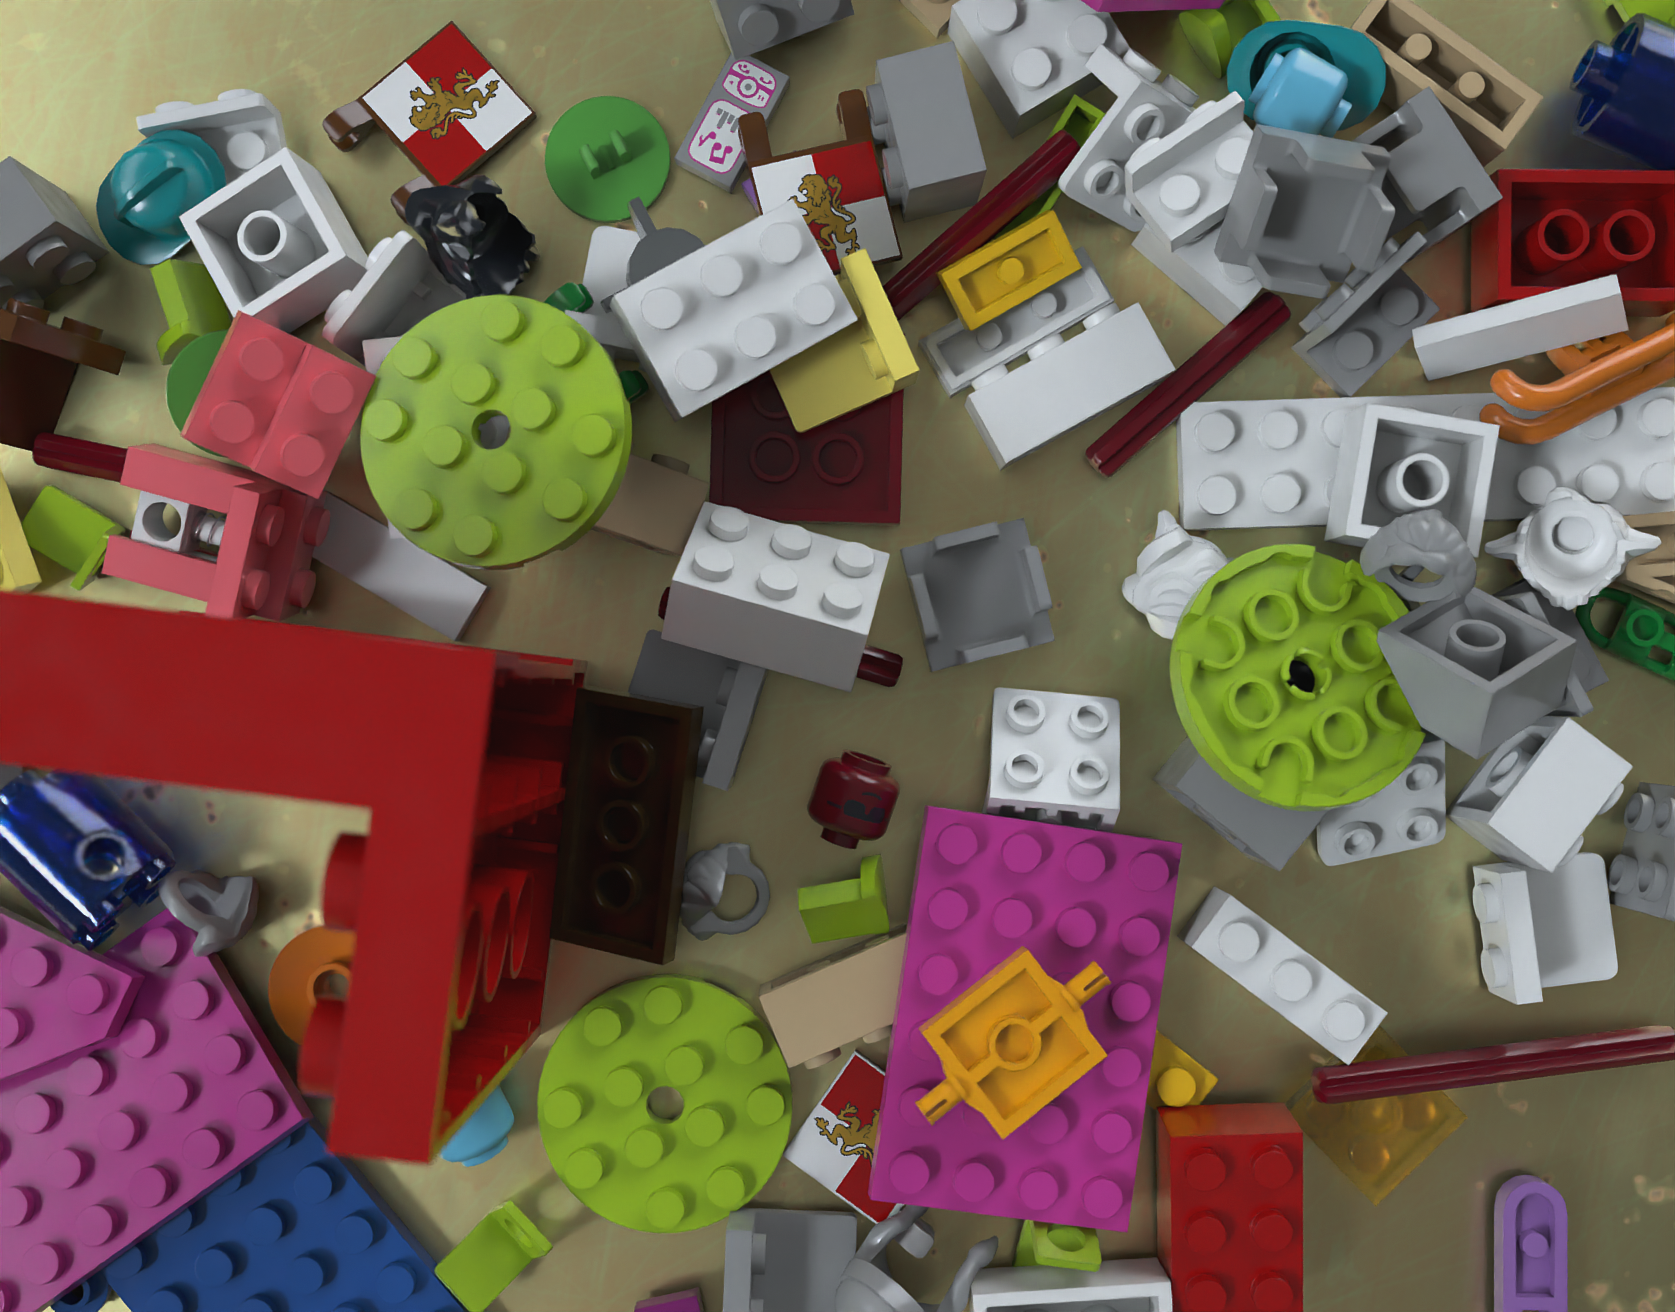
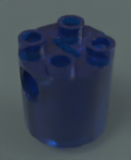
(1630, 93)
(78, 852)

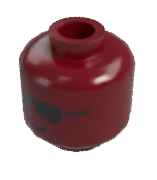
(853, 798)

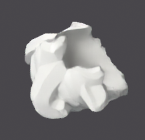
(1572, 547)
(1170, 574)

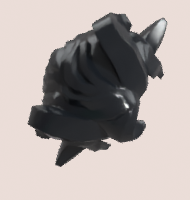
(472, 236)

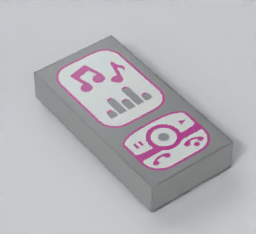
(713, 142)

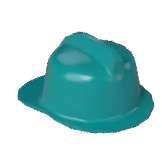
(1333, 43)
(151, 189)

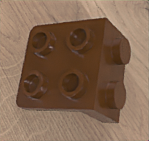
(39, 367)

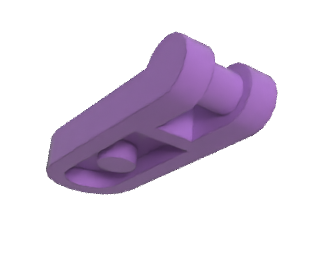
(1530, 1247)

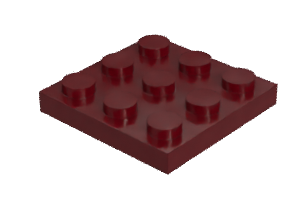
(823, 476)

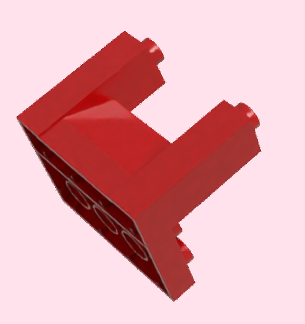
(462, 841)

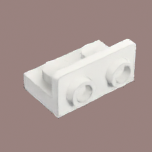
(238, 126)
(1190, 175)

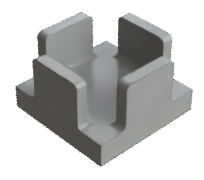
(1430, 170)
(1306, 210)
(978, 593)

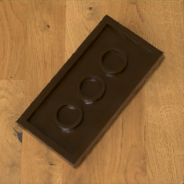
(626, 823)

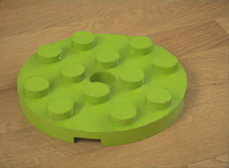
(562, 448)
(1234, 671)
(657, 1169)

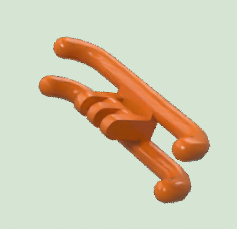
(1596, 379)

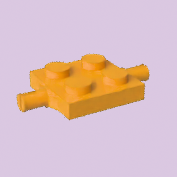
(1012, 1042)

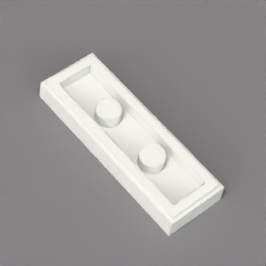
(1521, 328)
(964, 355)
(399, 570)

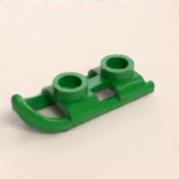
(1636, 631)

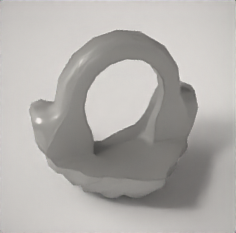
(1424, 541)
(704, 886)
(213, 907)

